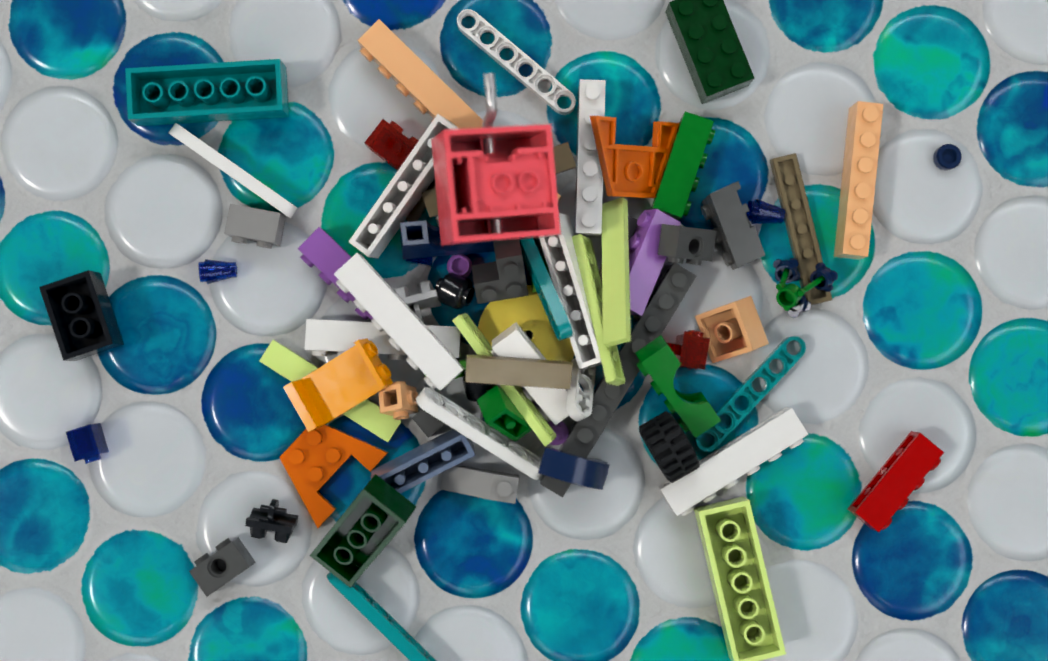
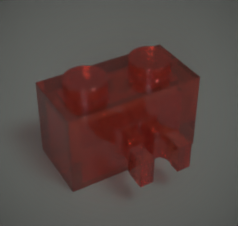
(390, 143)
(691, 349)

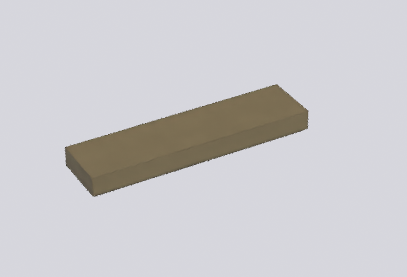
(518, 371)

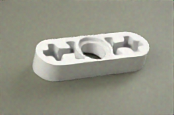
(580, 403)

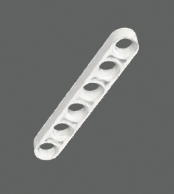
(513, 65)
(233, 170)
(479, 432)

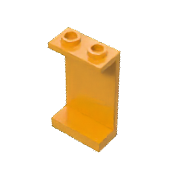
(339, 385)

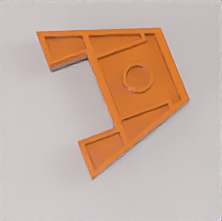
(632, 168)
(317, 457)

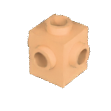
(398, 400)

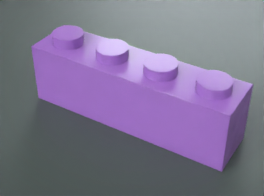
(328, 257)
(644, 258)

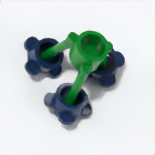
(790, 295)

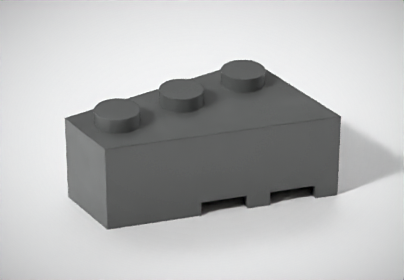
(733, 227)

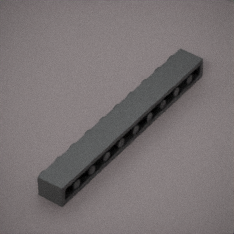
(608, 396)

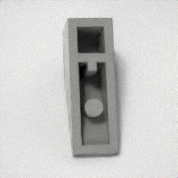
(481, 483)

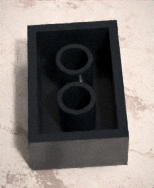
(81, 315)

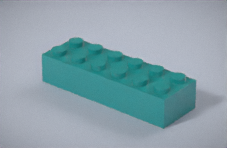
(207, 92)

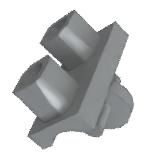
(422, 302)

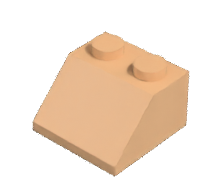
(732, 329)

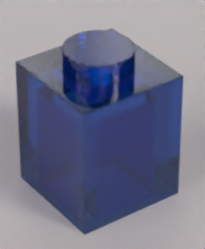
(87, 443)

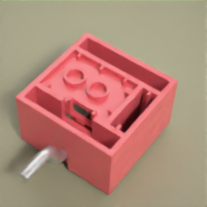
(495, 180)

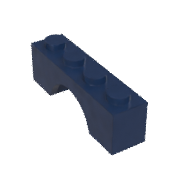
(423, 240)

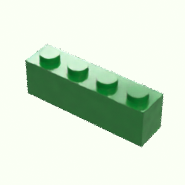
(682, 165)

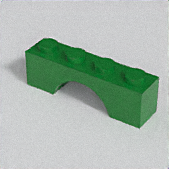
(661, 364)

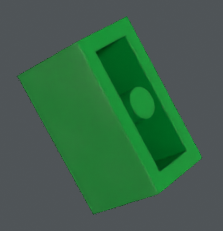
(502, 414)

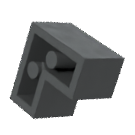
(503, 277)

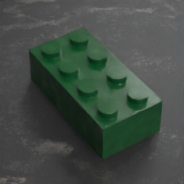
(709, 47)
(363, 531)

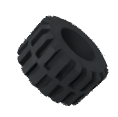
(669, 446)

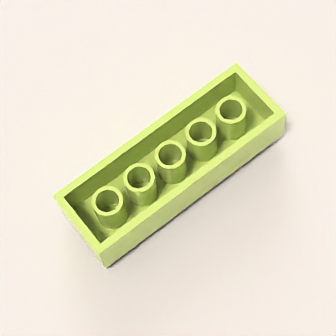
(739, 580)

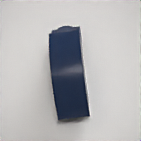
(574, 468)

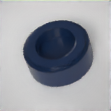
(947, 157)

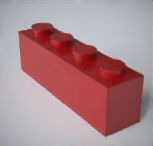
(896, 481)

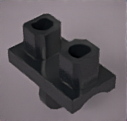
(271, 519)

